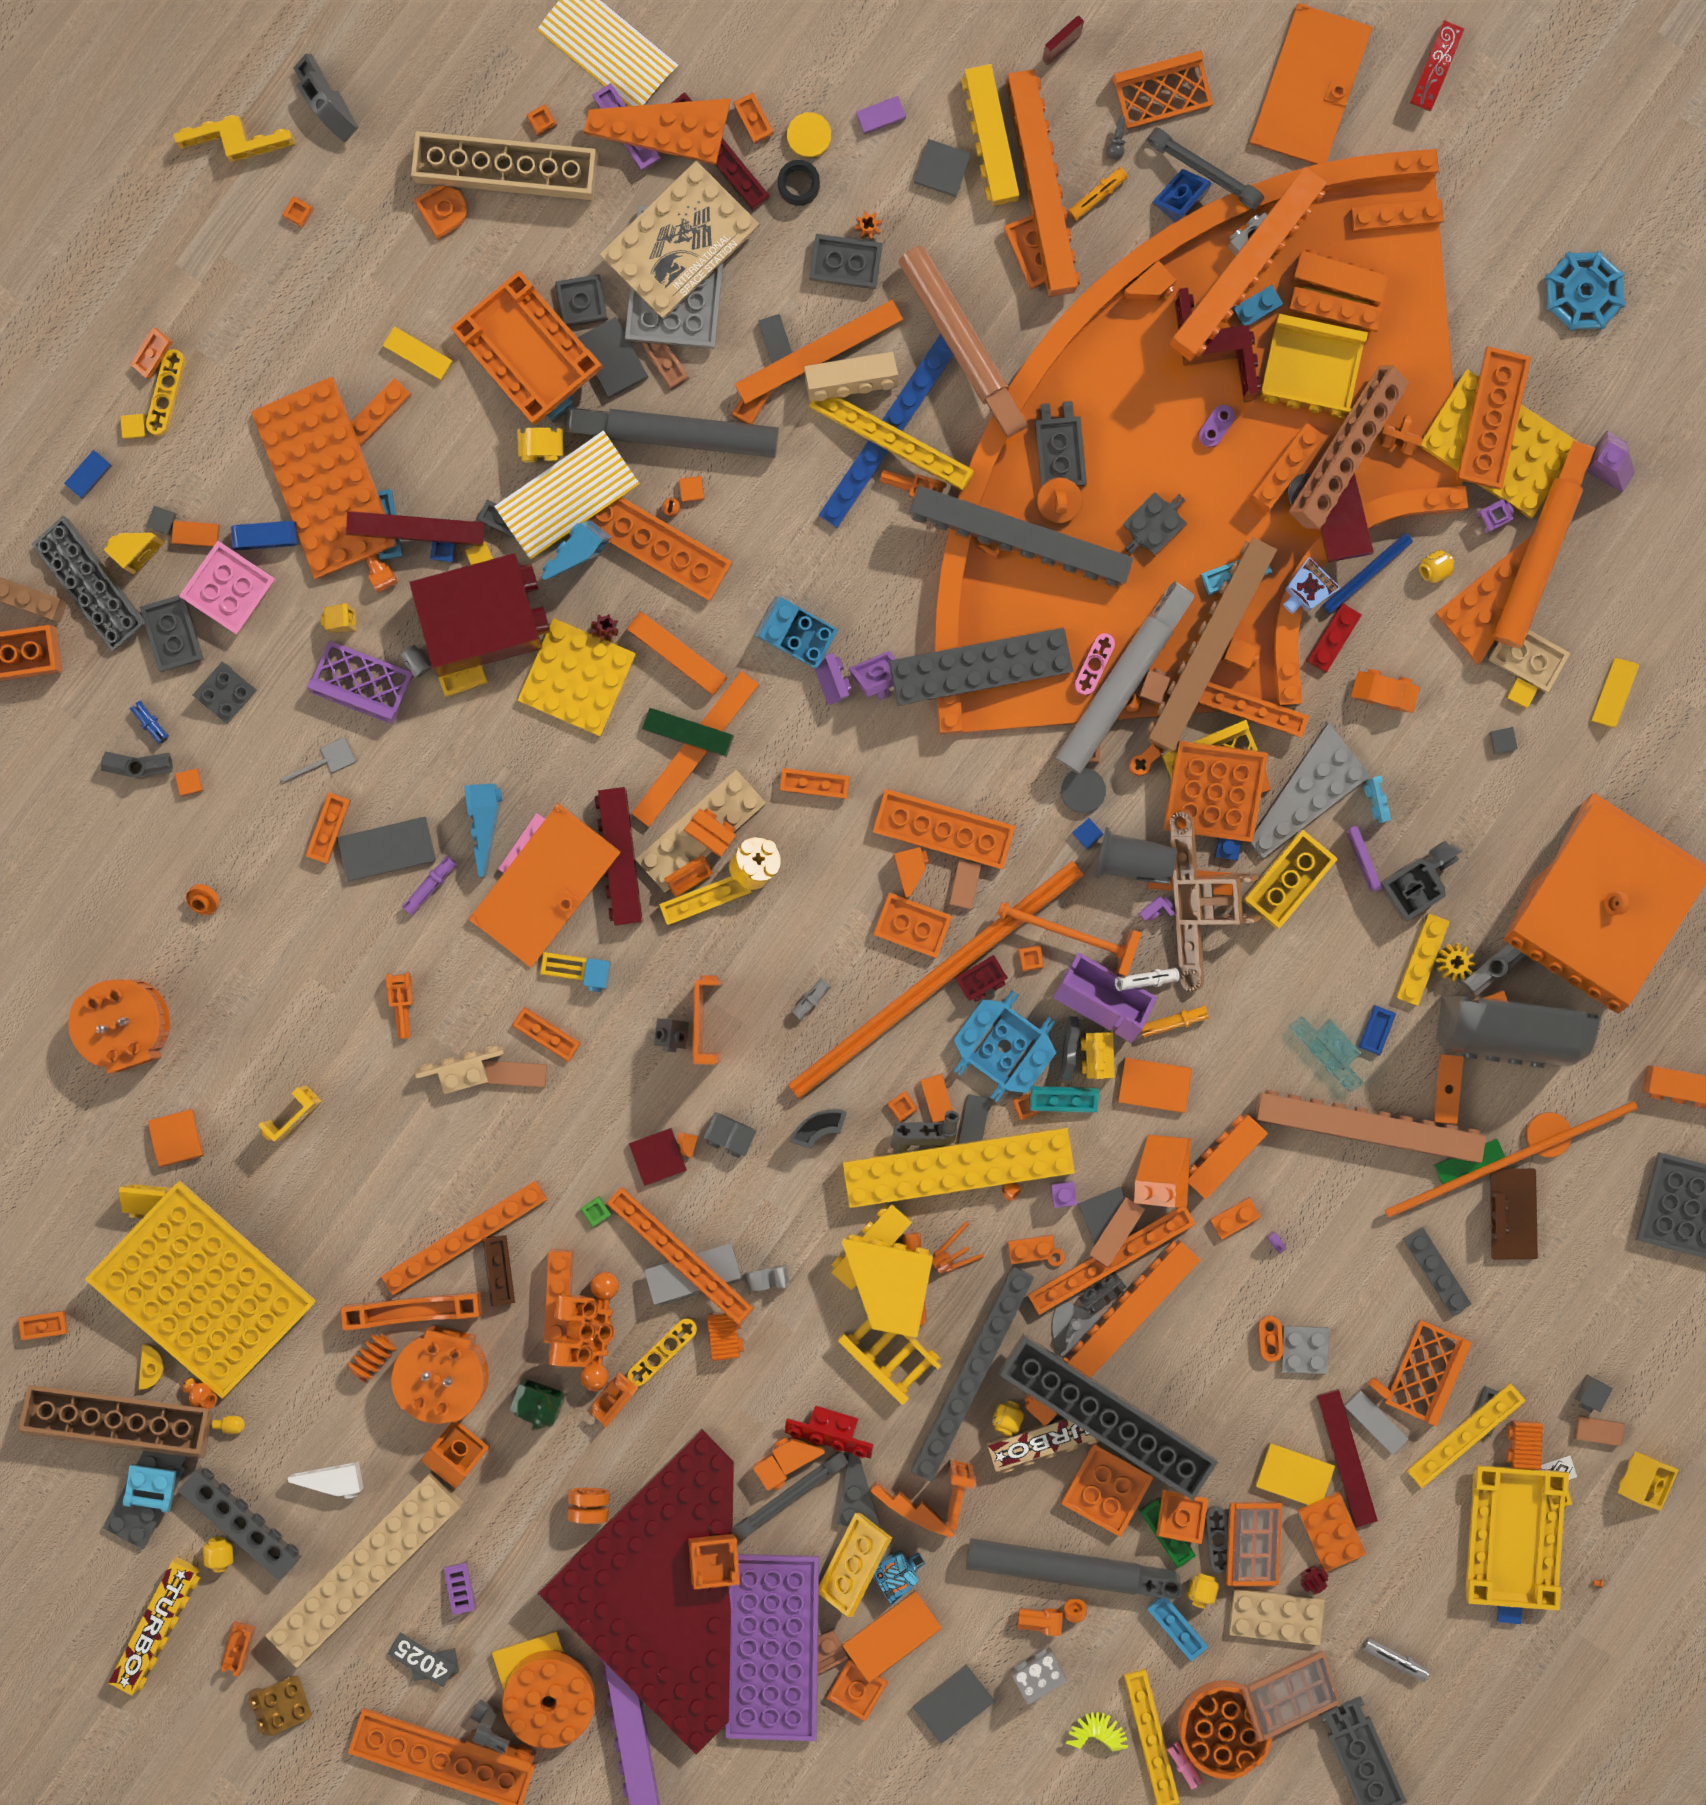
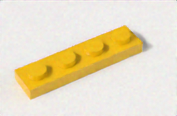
(702, 899)
(1422, 959)

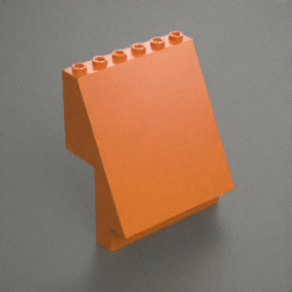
(1565, 912)

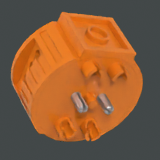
(119, 1024)
(440, 1375)

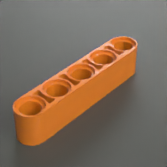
(676, 653)

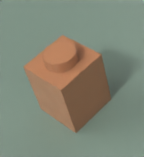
(1154, 686)

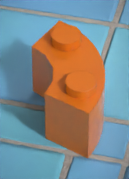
(1394, 693)

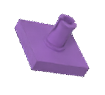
(874, 675)

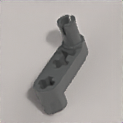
(911, 1133)
(486, 1715)

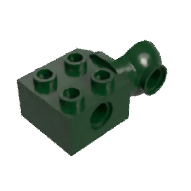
(537, 1403)

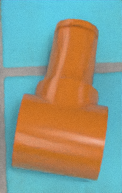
(380, 574)

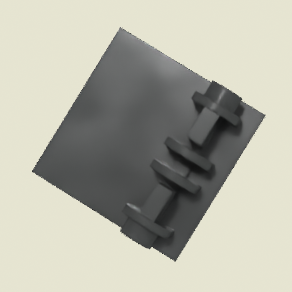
(224, 692)

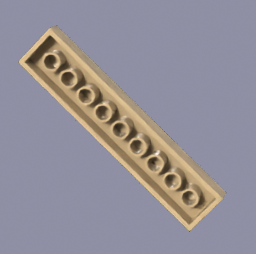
(364, 1569)

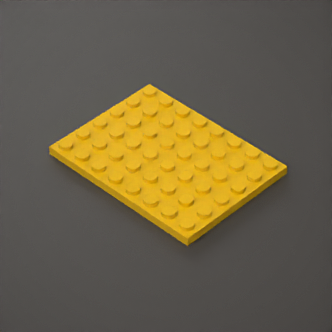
(200, 1289)

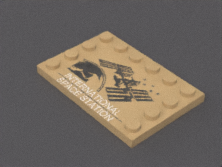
(679, 240)

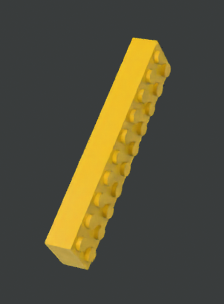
(958, 1167)

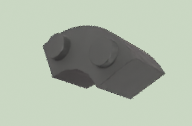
(817, 1125)

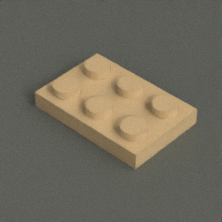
(1535, 662)

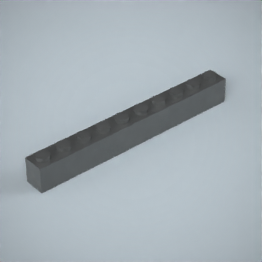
(1020, 536)
(972, 1372)

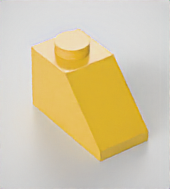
(339, 618)

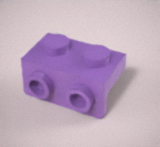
(831, 679)

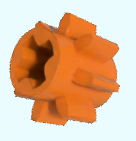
(871, 230)

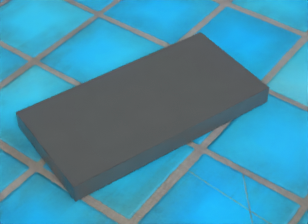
(386, 848)

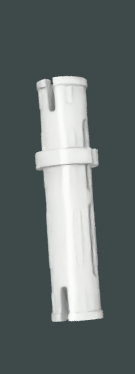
(1155, 977)

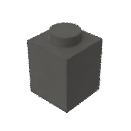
(1593, 1394)

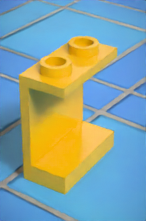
(307, 1099)

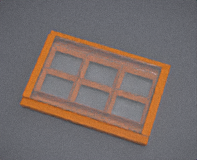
(1254, 1543)

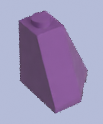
(1612, 462)

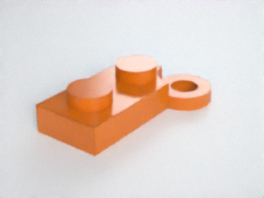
(1034, 1249)

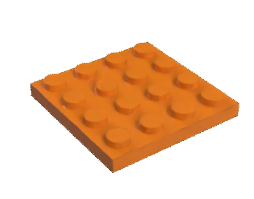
(1217, 788)

